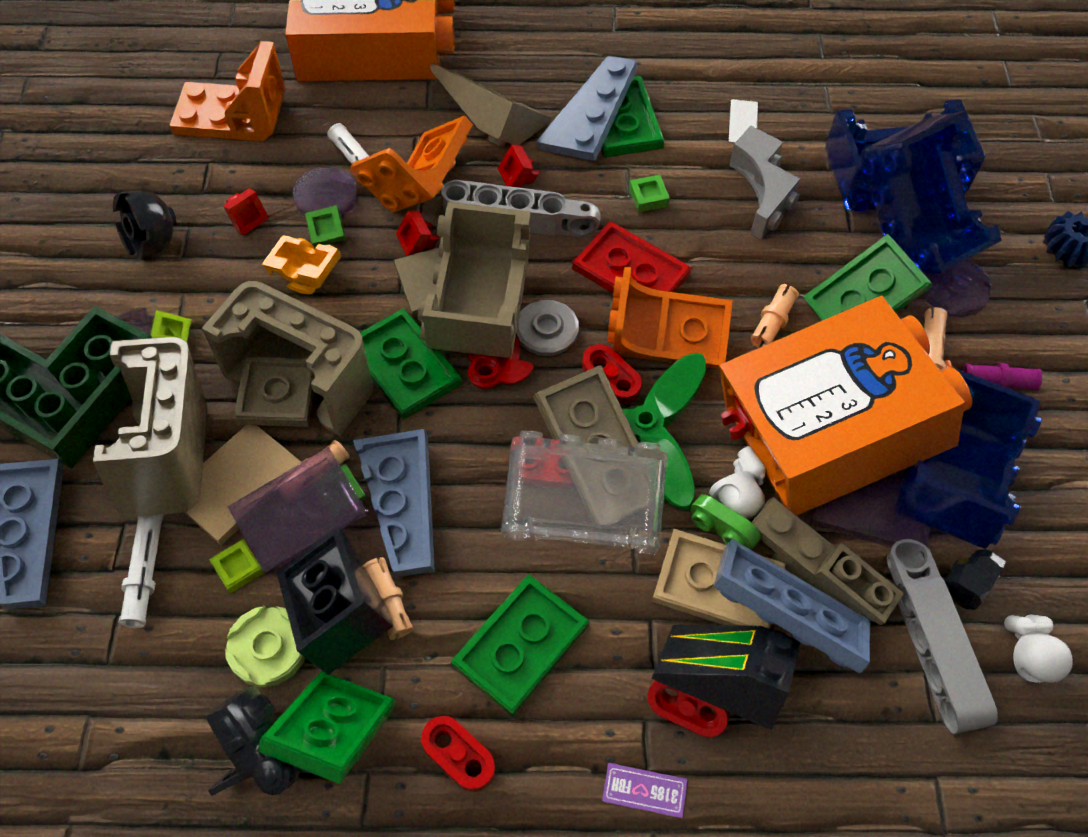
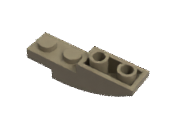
(825, 566)

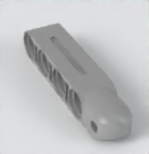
(549, 210)
(940, 640)

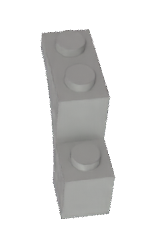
(758, 160)

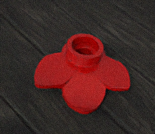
(501, 369)

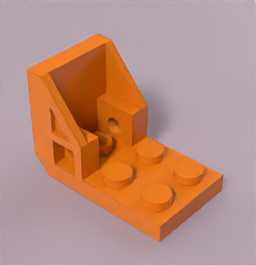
(234, 111)

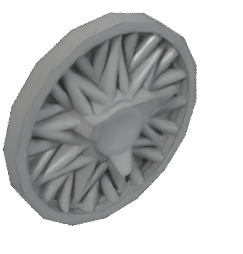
(547, 327)

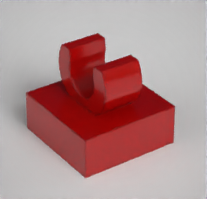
(517, 168)
(245, 211)
(415, 234)
(740, 416)

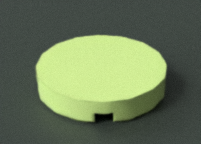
(263, 647)

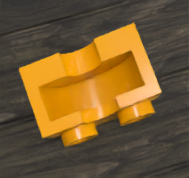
(301, 263)

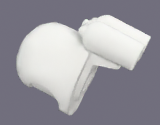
(742, 490)
(1036, 653)

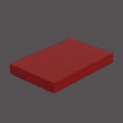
(618, 248)

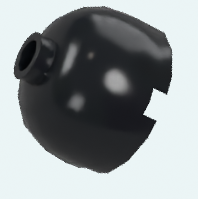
(144, 223)

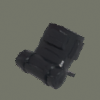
(238, 727)

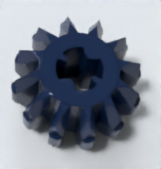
(1068, 239)

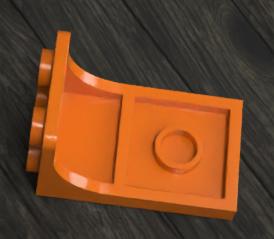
(422, 177)
(667, 324)

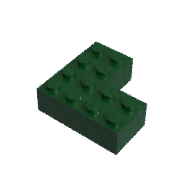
(70, 396)

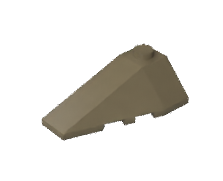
(490, 110)

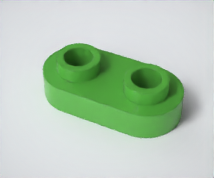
(714, 516)

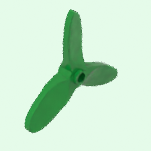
(661, 407)

